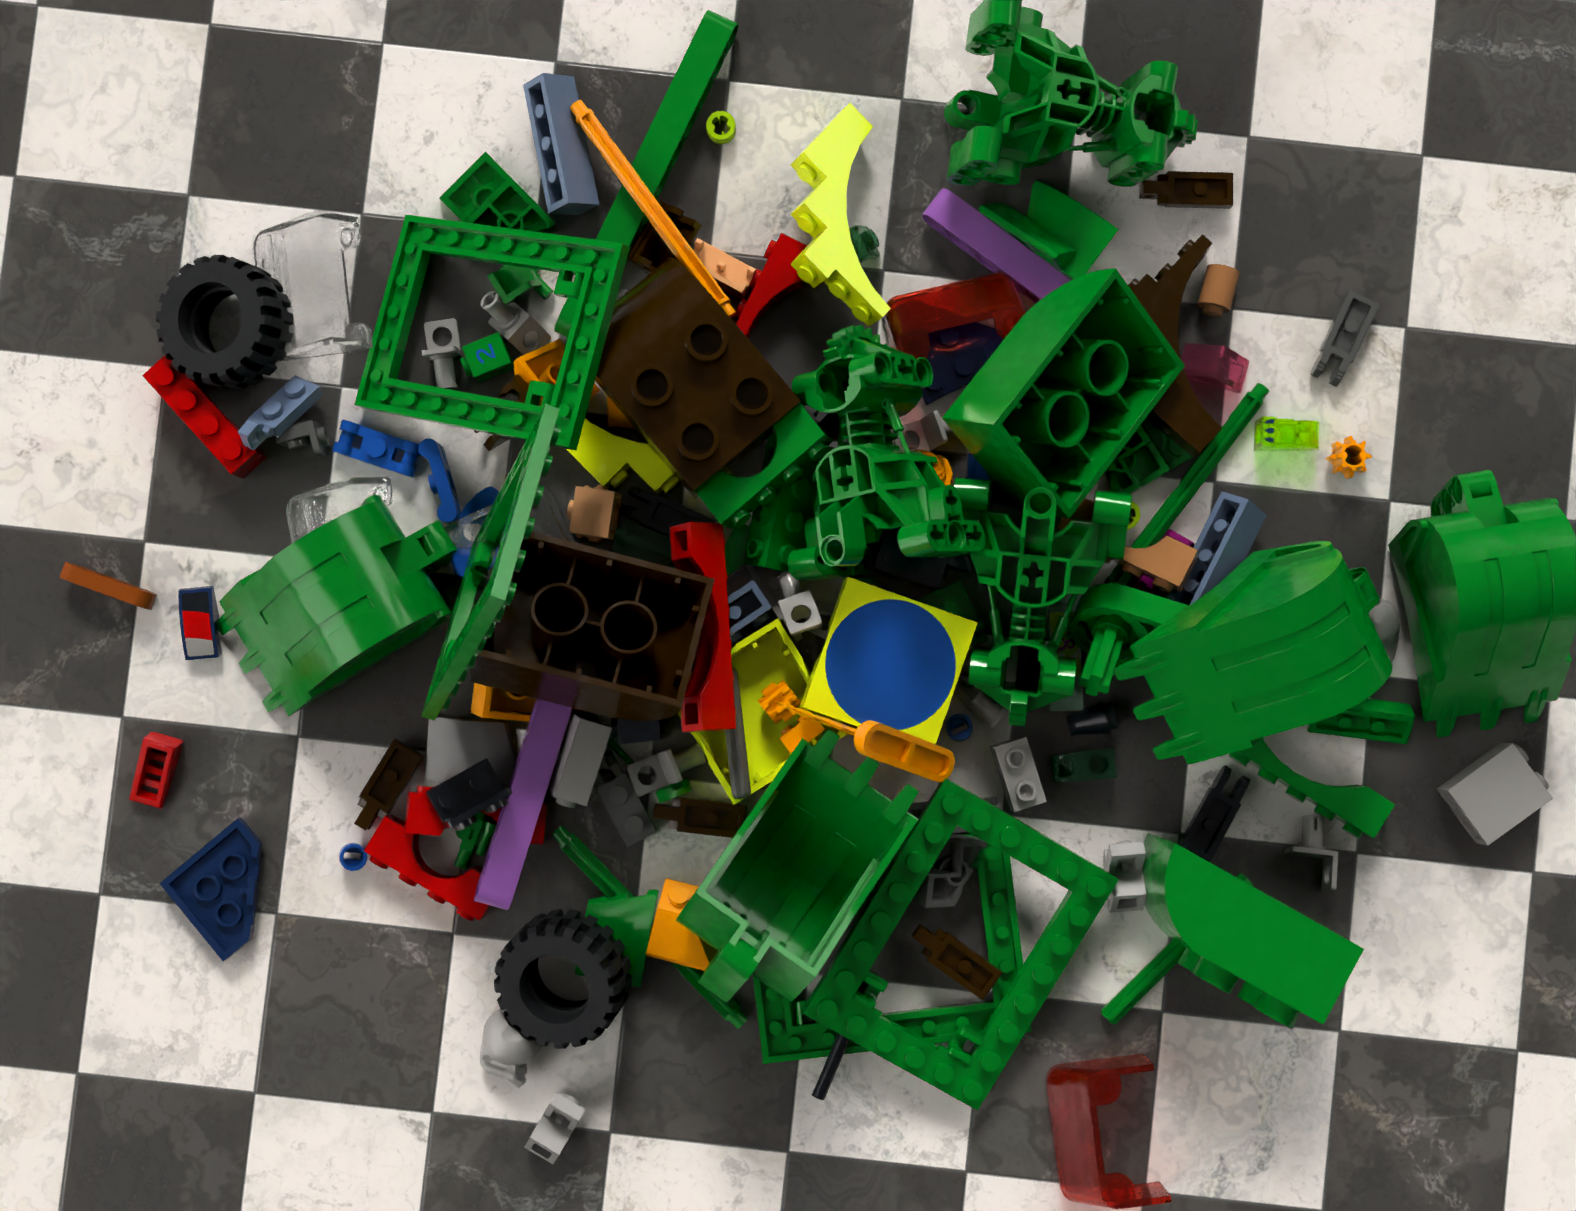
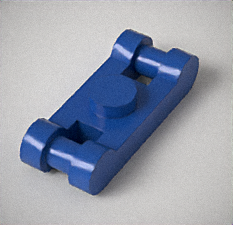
(377, 448)
(441, 480)

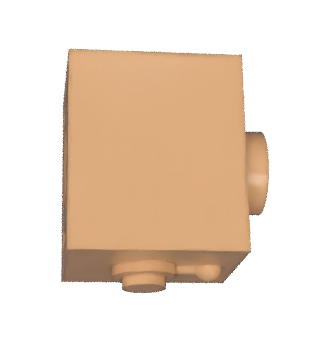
(594, 512)

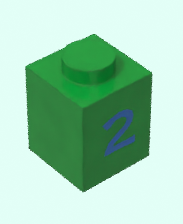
(487, 358)

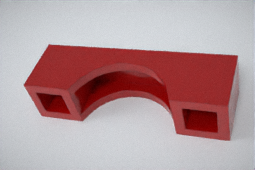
(203, 418)
(424, 820)
(402, 853)

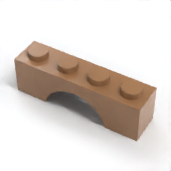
(1165, 562)

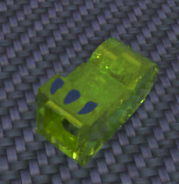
(1285, 434)

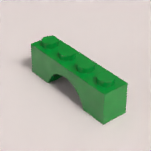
(798, 442)

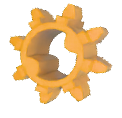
(1358, 457)
(778, 693)

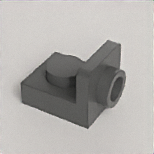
(299, 434)

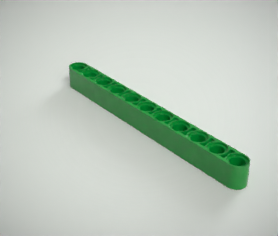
(666, 135)

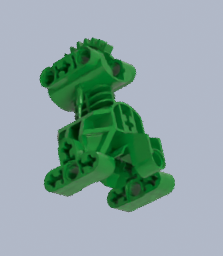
(1051, 95)
(871, 480)
(1033, 572)

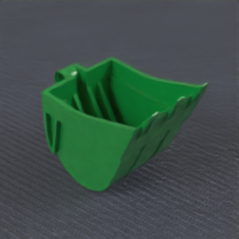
(1487, 601)
(338, 603)
(1262, 653)
(796, 872)

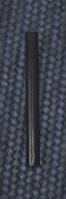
(833, 1061)

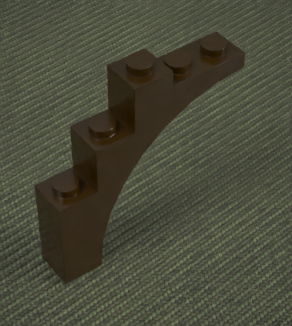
(1179, 409)

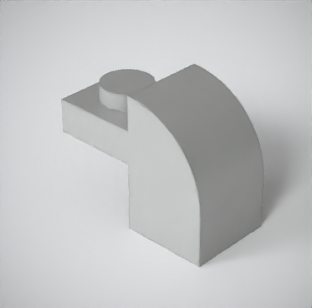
(1126, 862)
(555, 1127)

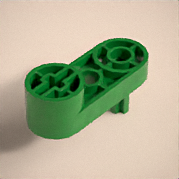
(1109, 622)

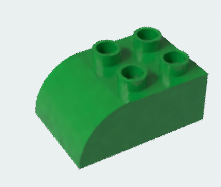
(1065, 391)
(1245, 934)

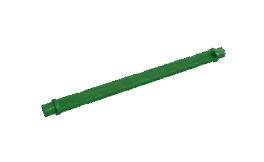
(1195, 476)
(611, 886)

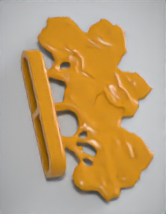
(893, 747)

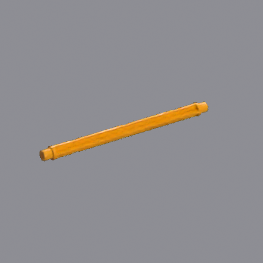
(648, 203)

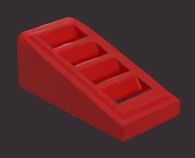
(164, 743)

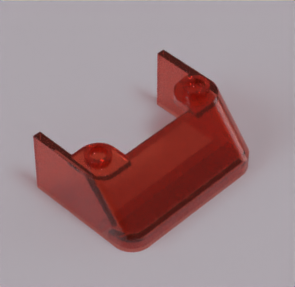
(950, 306)
(1072, 1098)

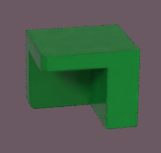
(514, 282)

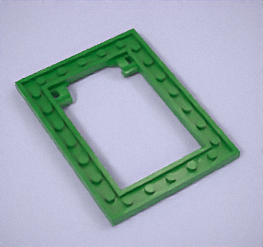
(597, 280)
(505, 526)
(789, 1039)
(952, 1069)

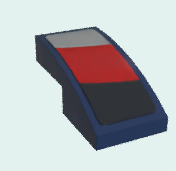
(198, 623)

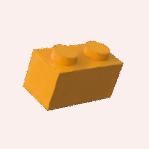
(805, 729)

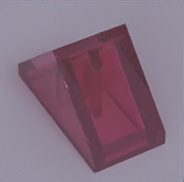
(1215, 366)

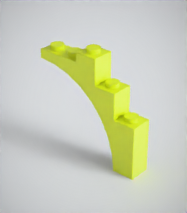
(823, 214)
(610, 456)

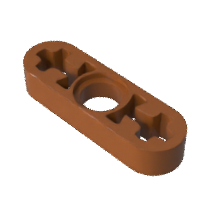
(108, 585)

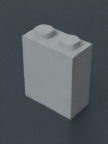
(578, 759)
(1495, 793)

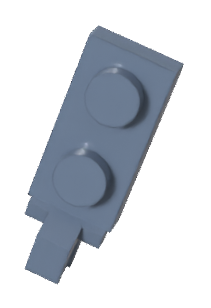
(279, 411)

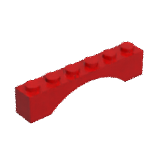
(772, 282)
(710, 691)

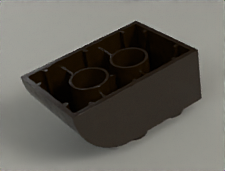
(689, 377)
(597, 631)

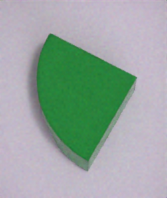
(673, 790)

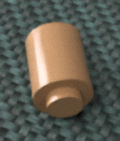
(1218, 289)

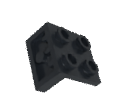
(468, 794)

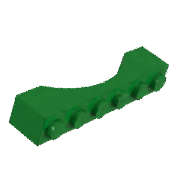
(1354, 805)

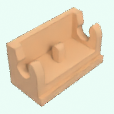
(726, 270)

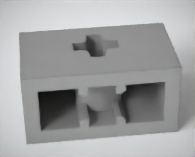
(1018, 774)

